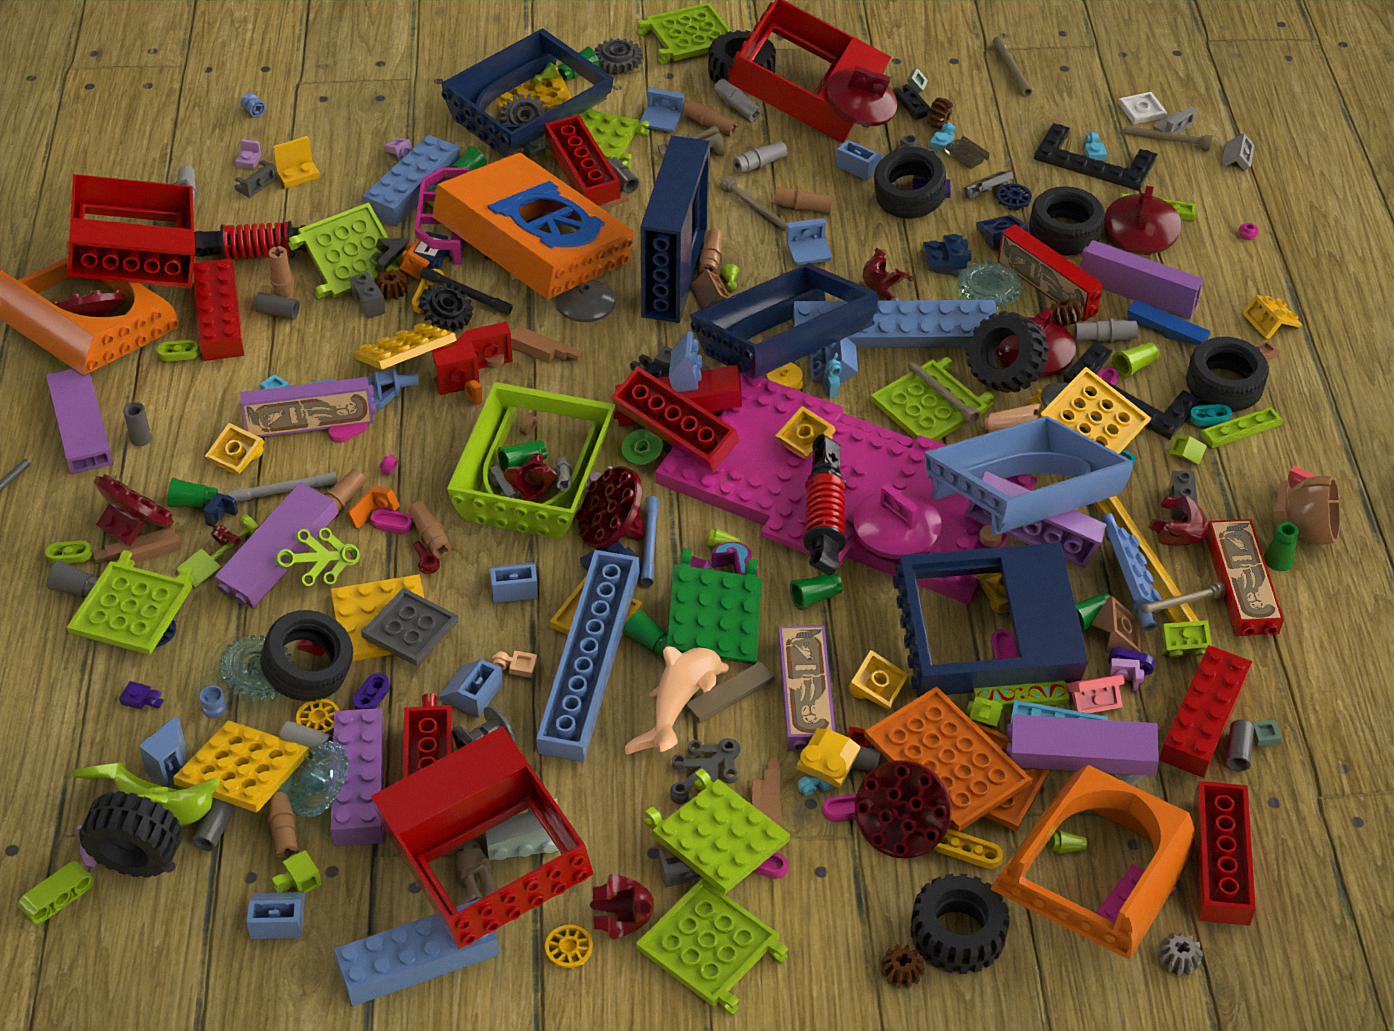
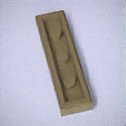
(729, 692)

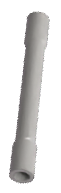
(319, 480)

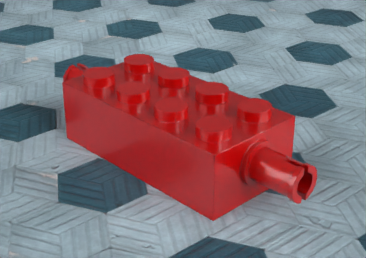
(426, 734)

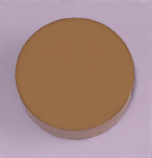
(495, 361)
(529, 424)
(987, 538)

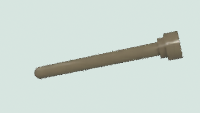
(1203, 141)
(729, 185)
(970, 414)
(1213, 591)

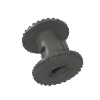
(494, 720)

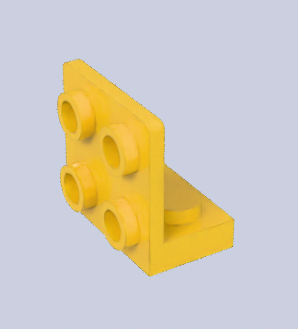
(295, 162)
(1268, 315)

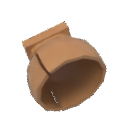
(1310, 509)

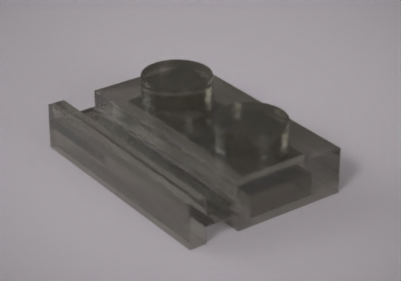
(966, 152)

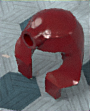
(878, 278)
(532, 478)
(1189, 531)
(631, 904)

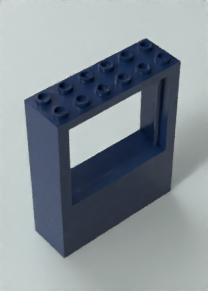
(674, 229)
(1039, 608)

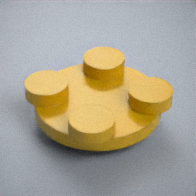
(787, 375)

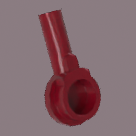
(223, 535)
(428, 562)

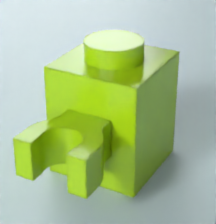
(984, 712)
(299, 873)

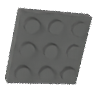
(410, 626)

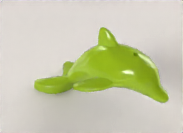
(184, 803)

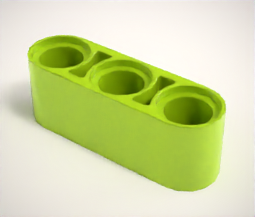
(55, 892)

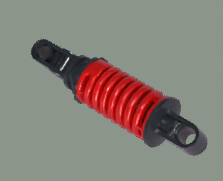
(246, 242)
(825, 506)

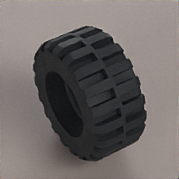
(725, 48)
(988, 338)
(130, 834)
(951, 949)

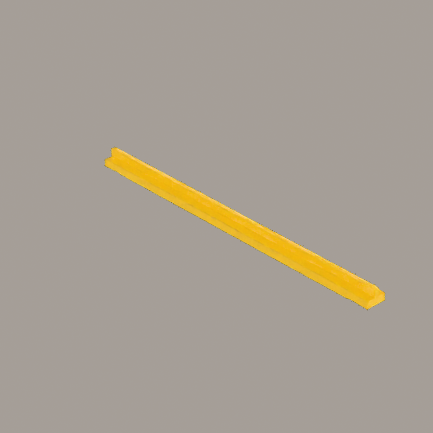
(1162, 580)

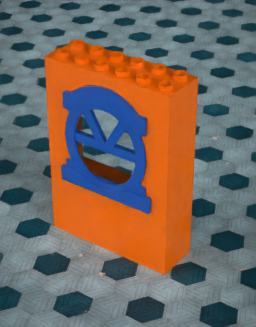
(491, 211)

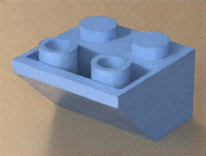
(857, 159)
(842, 351)
(685, 364)
(514, 582)
(473, 687)
(165, 752)
(276, 915)

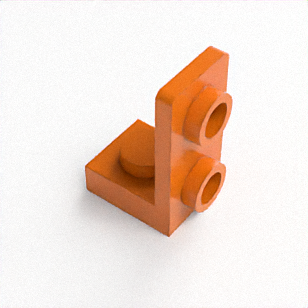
(412, 262)
(374, 499)

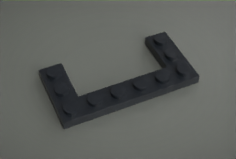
(1051, 153)
(1162, 423)

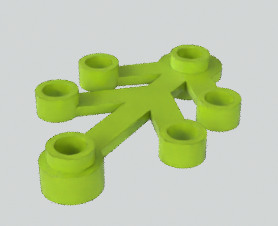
(321, 556)

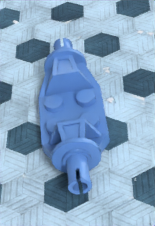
(383, 378)

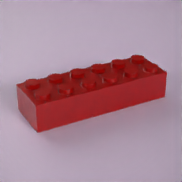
(582, 160)
(218, 310)
(675, 419)
(1205, 711)
(1224, 853)

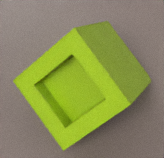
(1188, 448)

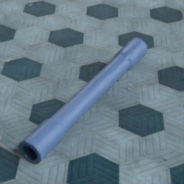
(647, 567)

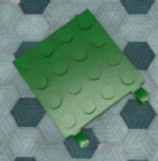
(714, 610)

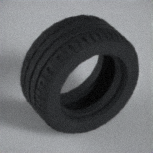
(907, 162)
(1072, 204)
(1232, 355)
(297, 682)

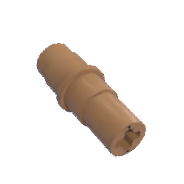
(709, 117)
(802, 200)
(711, 253)
(281, 274)
(346, 488)
(429, 529)
(282, 825)

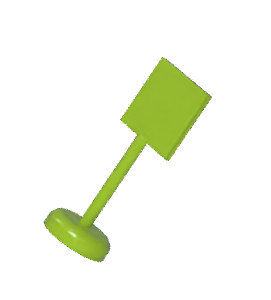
(205, 566)

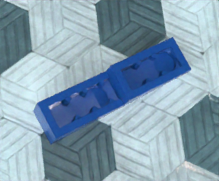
(1174, 327)

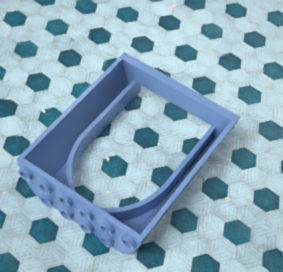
(1027, 449)

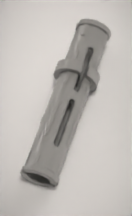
(563, 474)

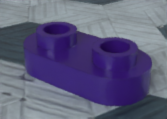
(1146, 661)
(369, 697)

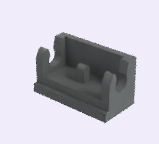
(257, 181)

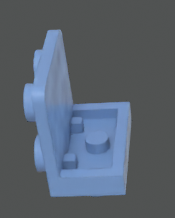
(663, 109)
(808, 241)

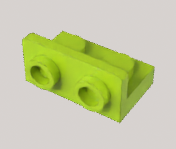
(1185, 638)

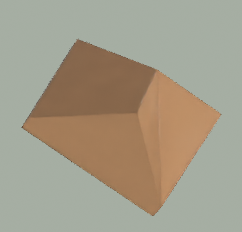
(1118, 626)

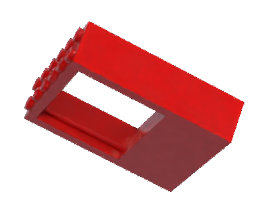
(821, 40)
(131, 250)
(463, 799)

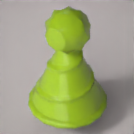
(549, 72)
(730, 273)

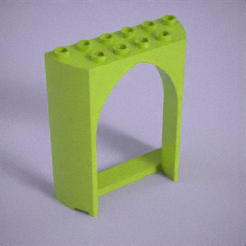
(470, 485)

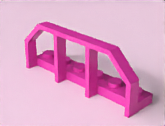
(456, 244)

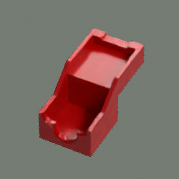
(463, 358)

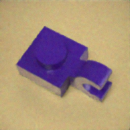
(138, 695)

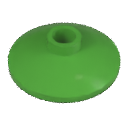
(638, 441)

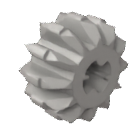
(1180, 953)

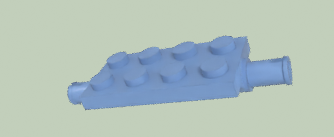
(1133, 568)

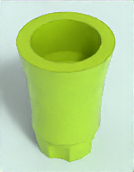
(1134, 359)

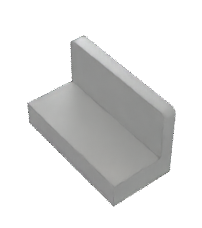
(1177, 121)
(1239, 150)

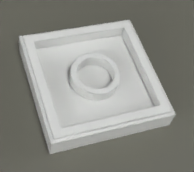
(1142, 108)

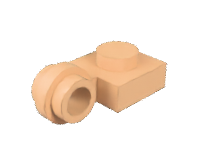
(520, 664)

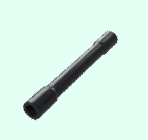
(495, 303)

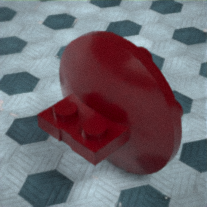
(862, 96)
(1142, 223)
(93, 305)
(1059, 340)
(611, 508)
(128, 510)
(903, 809)

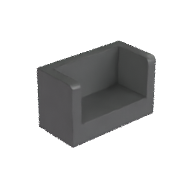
(675, 871)

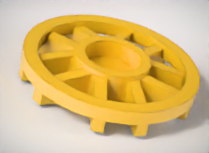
(317, 717)
(568, 946)

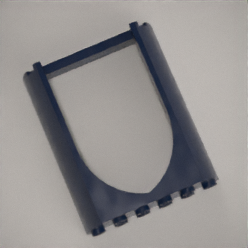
(482, 83)
(728, 325)

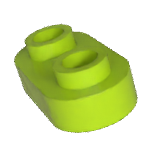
(178, 350)
(69, 552)

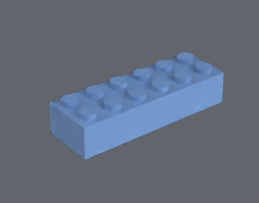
(399, 188)
(406, 957)

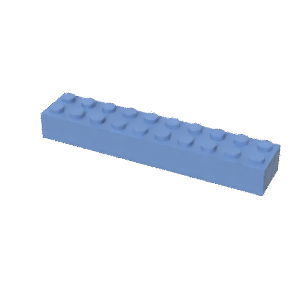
(910, 322)
(588, 656)

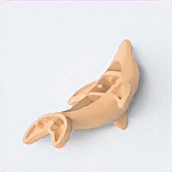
(679, 682)

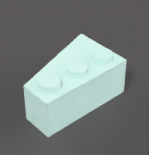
(518, 837)

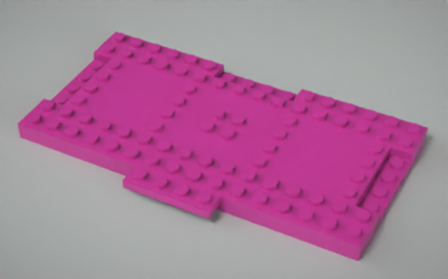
(768, 480)

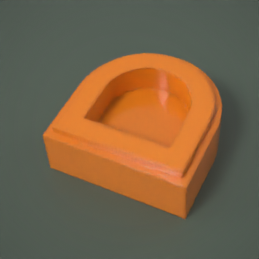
(474, 391)

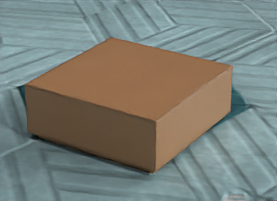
(1267, 349)

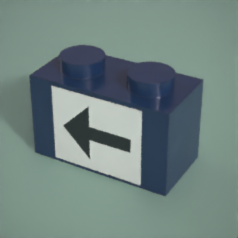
(434, 256)

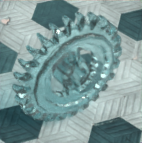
(991, 288)
(253, 680)
(316, 779)

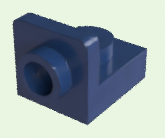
(218, 507)

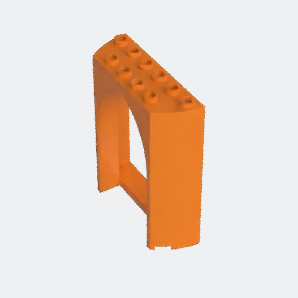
(78, 339)
(1133, 808)

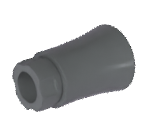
(70, 579)

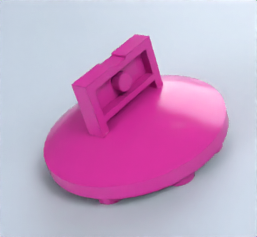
(896, 523)

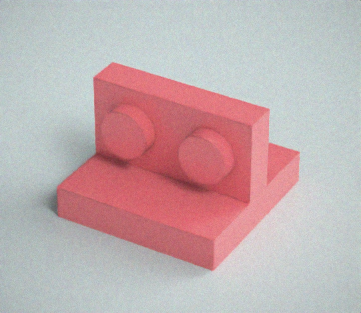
(1096, 693)

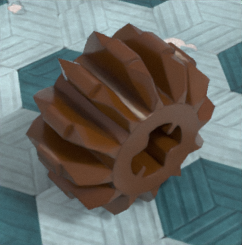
(939, 113)
(392, 284)
(1067, 312)
(902, 966)

